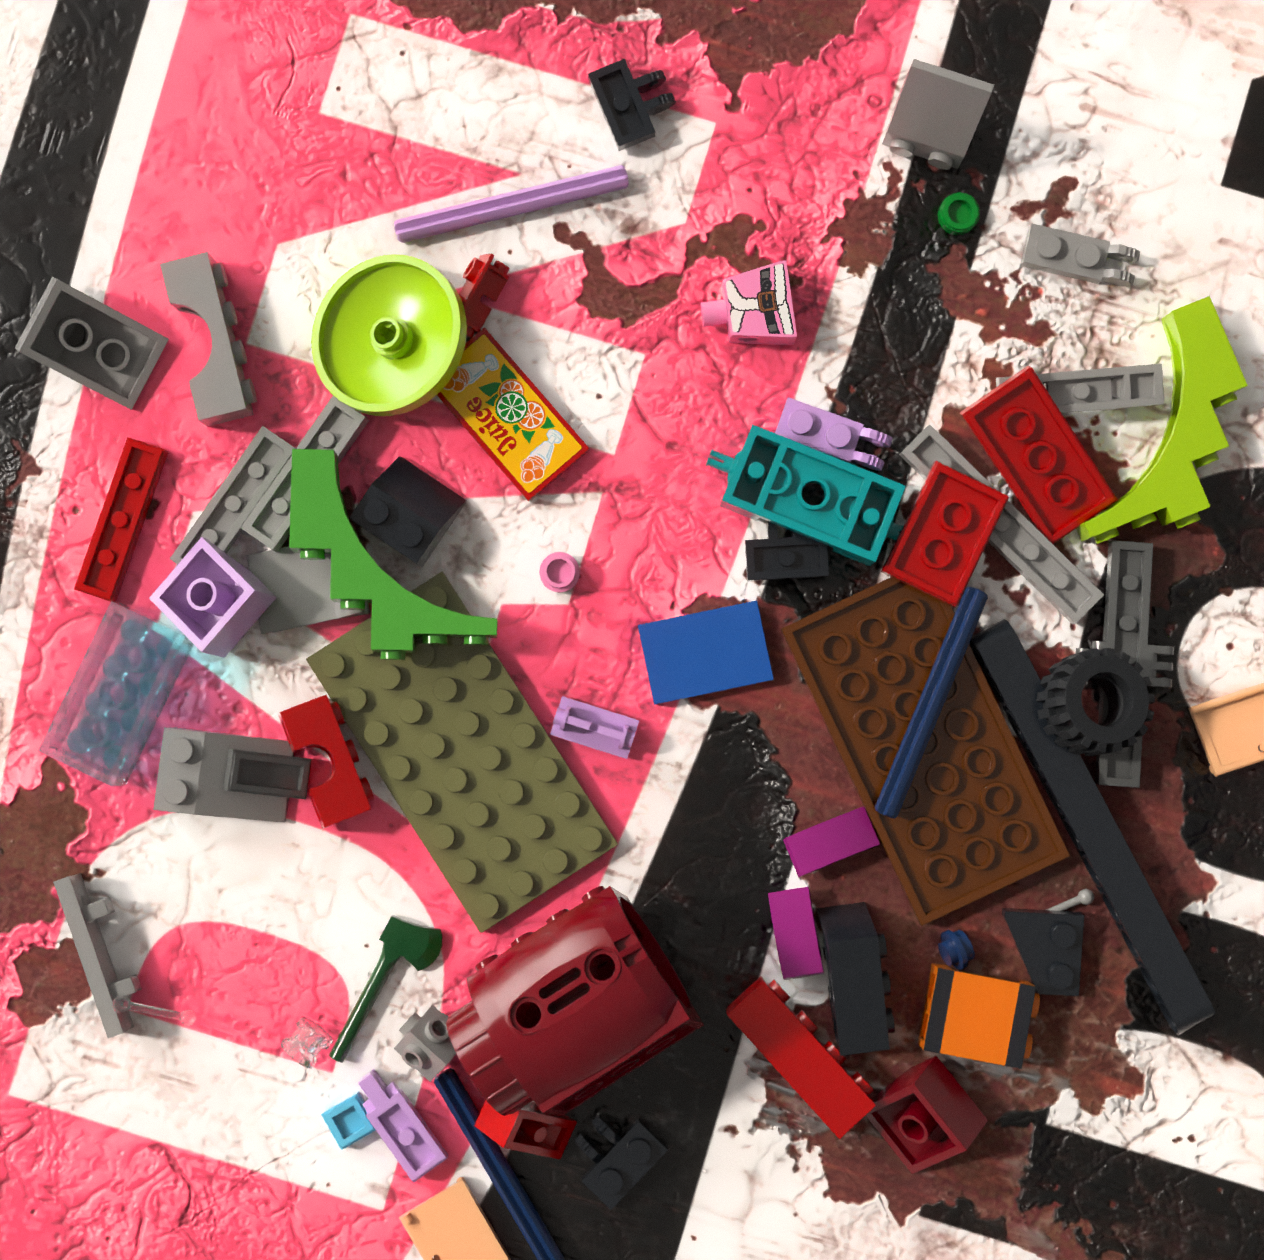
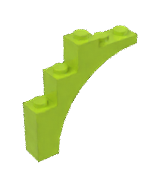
(1202, 375)

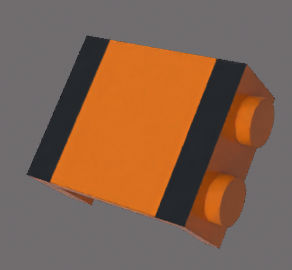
(978, 1017)

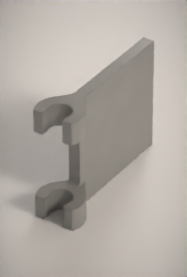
(300, 590)

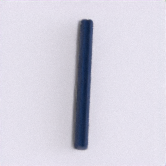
(931, 702)
(497, 1168)

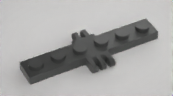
(1127, 632)

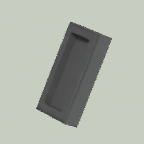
(267, 774)

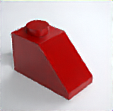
(527, 1130)

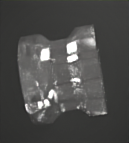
(306, 1042)

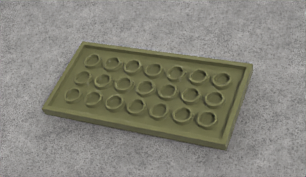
(466, 763)

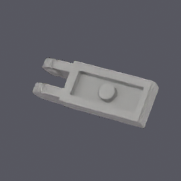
(1076, 256)

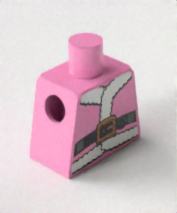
(755, 307)

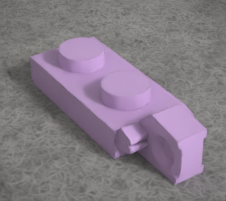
(401, 1126)

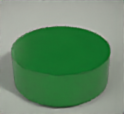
(958, 213)

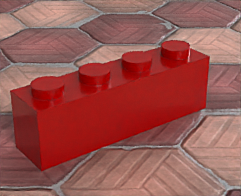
(800, 1056)

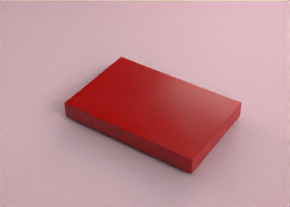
(945, 534)

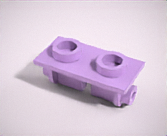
(594, 727)

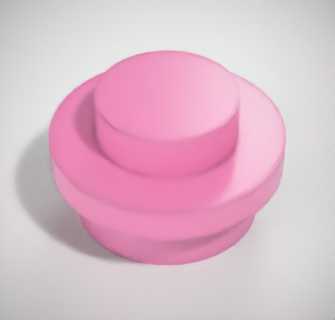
(559, 572)

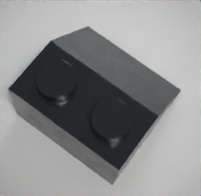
(408, 510)

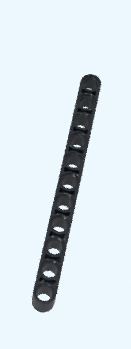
(1093, 832)

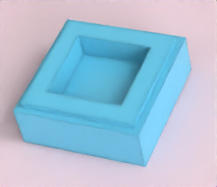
(348, 1121)

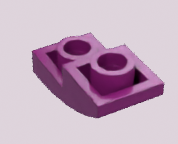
(831, 841)
(796, 933)

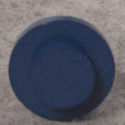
(956, 949)

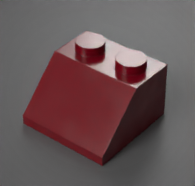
(926, 1115)

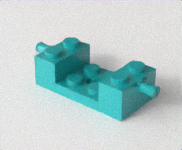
(768, 484)

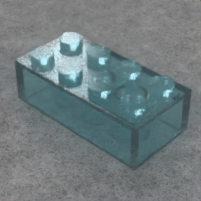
(117, 695)

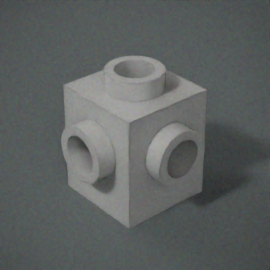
(426, 1043)

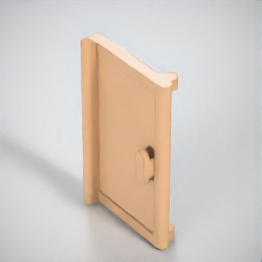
(1232, 729)
(453, 1227)

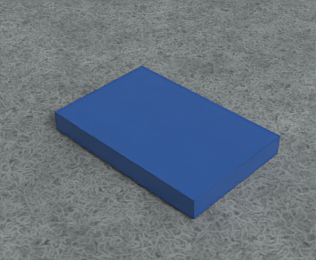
(705, 652)

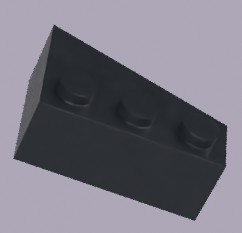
(856, 979)

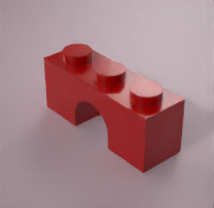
(317, 726)

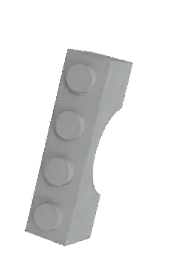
(220, 389)

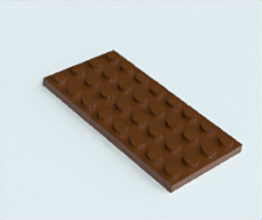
(972, 804)

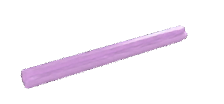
(511, 204)

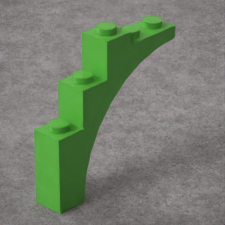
(322, 526)

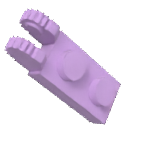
(830, 433)

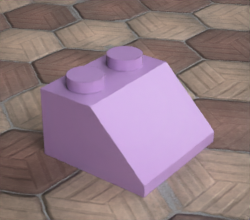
(212, 598)

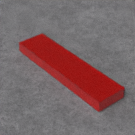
(121, 520)

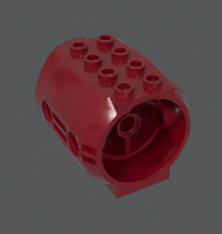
(570, 1008)

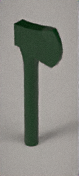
(400, 938)

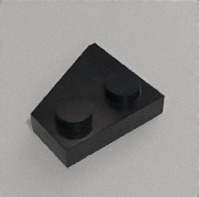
(1049, 947)

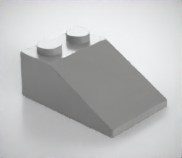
(936, 114)
(91, 343)
(194, 776)

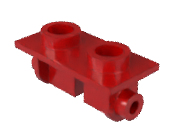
(481, 280)

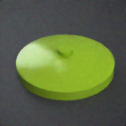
(389, 335)

